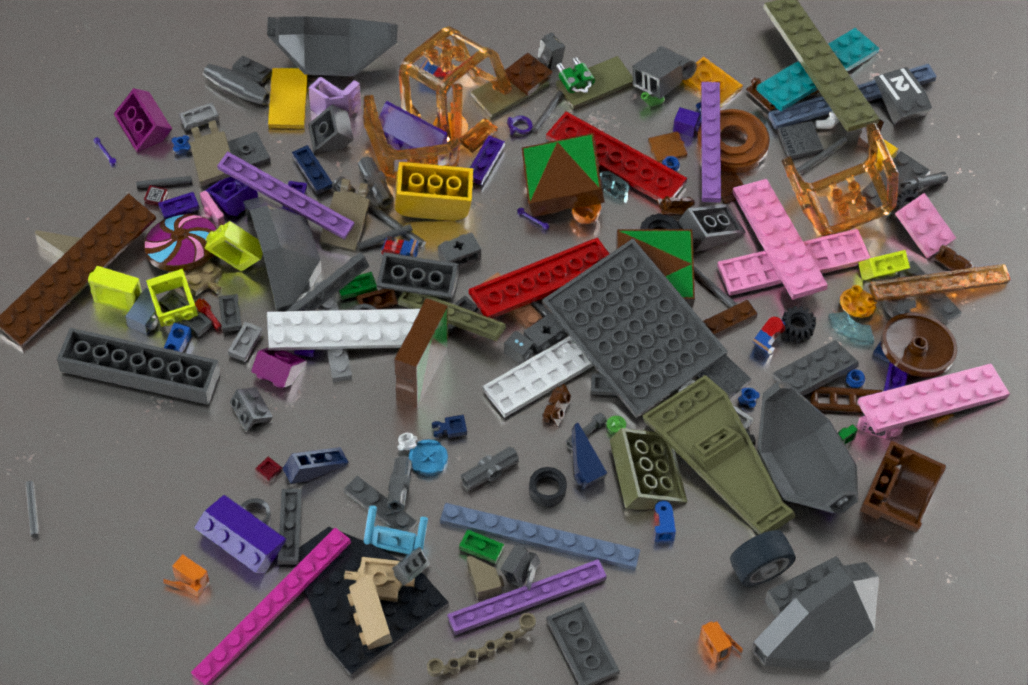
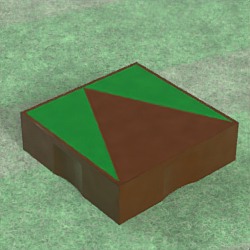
(562, 175)
(671, 253)
(421, 352)

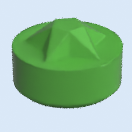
(615, 423)

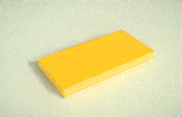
(287, 98)

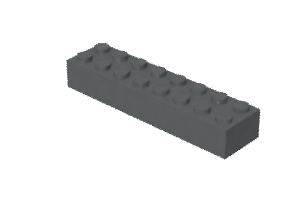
(138, 365)

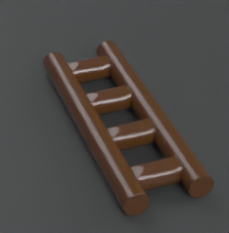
(834, 392)

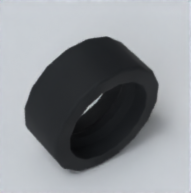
(550, 473)

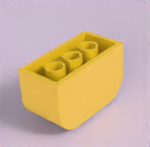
(433, 191)

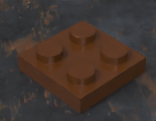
(528, 74)

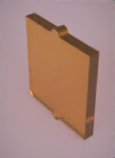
(667, 145)

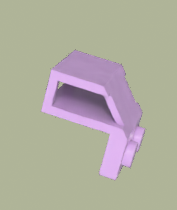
(328, 95)

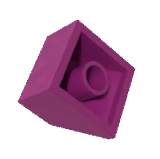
(278, 366)

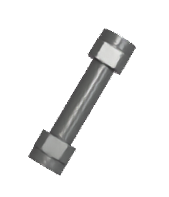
(597, 421)

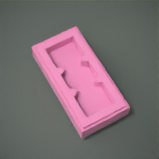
(211, 209)

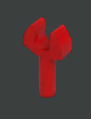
(204, 307)

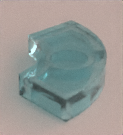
(850, 329)

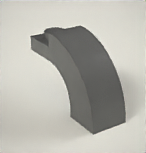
(896, 306)

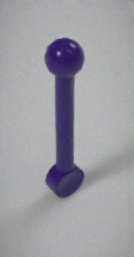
(112, 161)
(520, 211)

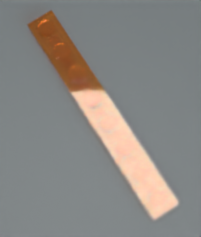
(939, 282)

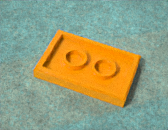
(709, 72)

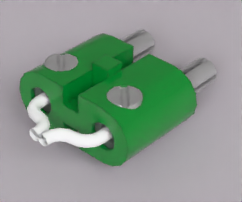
(576, 78)

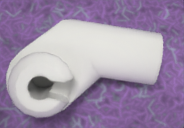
(829, 123)

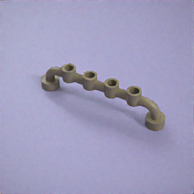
(436, 667)

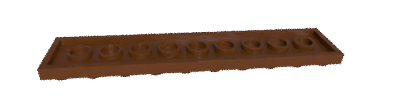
(71, 272)

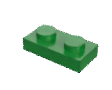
(360, 285)
(481, 546)

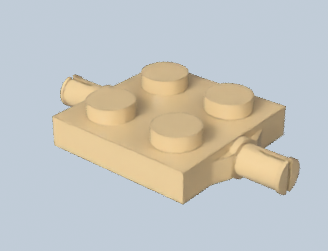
(203, 278)
(383, 577)

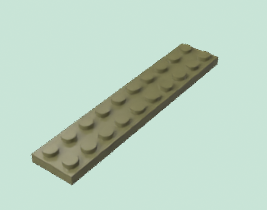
(821, 64)

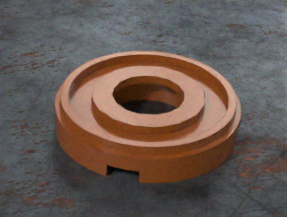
(751, 153)

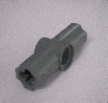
(376, 181)
(489, 468)
(399, 484)

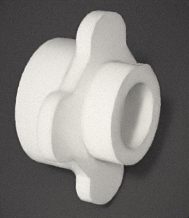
(407, 441)

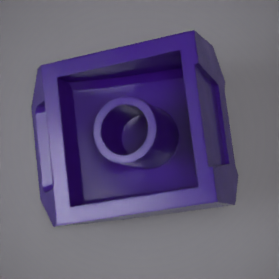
(230, 194)

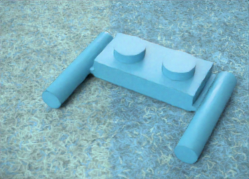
(391, 538)

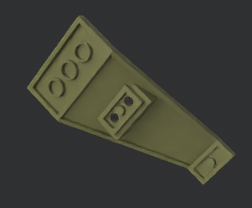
(713, 441)

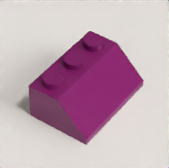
(142, 120)

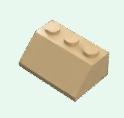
(369, 613)

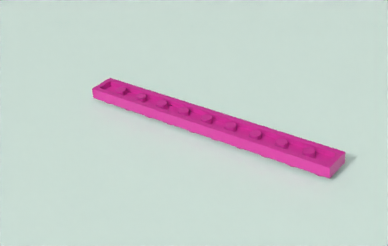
(270, 607)

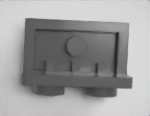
(250, 407)

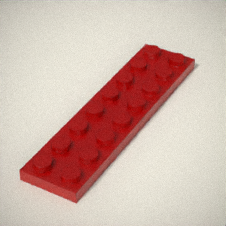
(622, 160)
(536, 279)

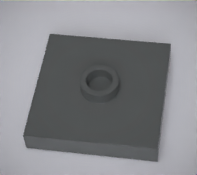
(250, 149)

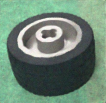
(762, 558)

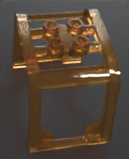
(459, 53)
(428, 154)
(811, 206)

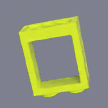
(239, 238)
(883, 265)
(169, 282)
(114, 288)

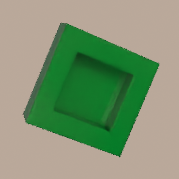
(848, 434)

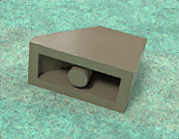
(484, 579)

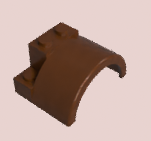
(905, 492)

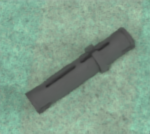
(917, 183)

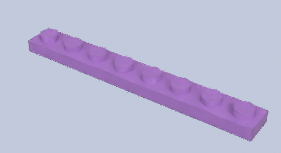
(710, 142)
(286, 195)
(522, 598)

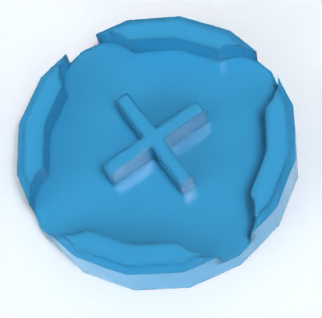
(428, 458)

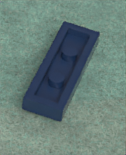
(312, 169)

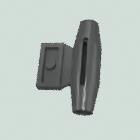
(242, 79)

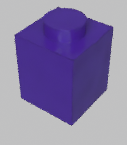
(686, 122)

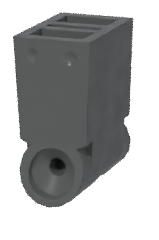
(662, 71)

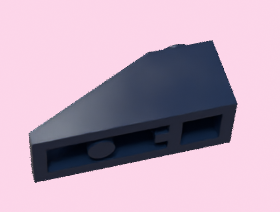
(312, 464)
(587, 465)

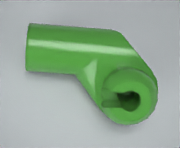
(651, 101)

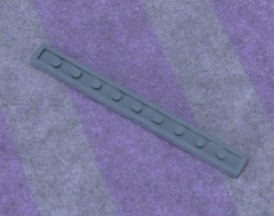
(819, 107)
(540, 536)

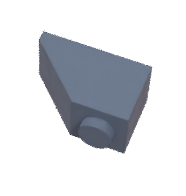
(142, 314)

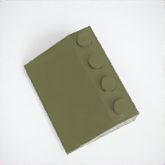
(646, 469)

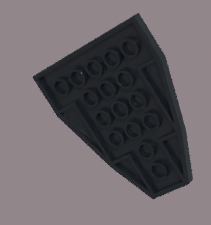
(335, 616)

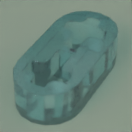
(614, 184)

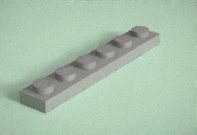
(337, 358)

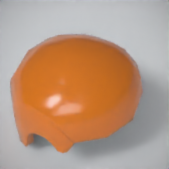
(587, 214)

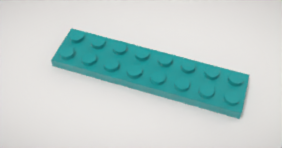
(794, 82)

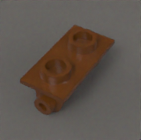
(761, 99)
(675, 206)
(952, 260)
(560, 398)

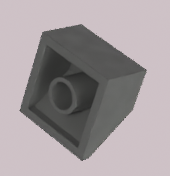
(330, 130)

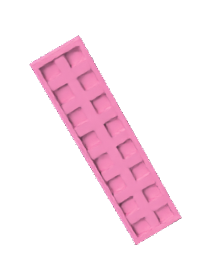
(780, 239)
(757, 271)
(933, 398)

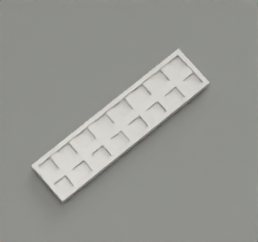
(339, 329)
(536, 376)

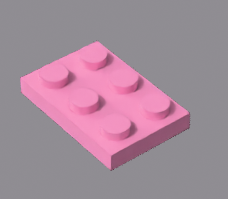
(925, 225)

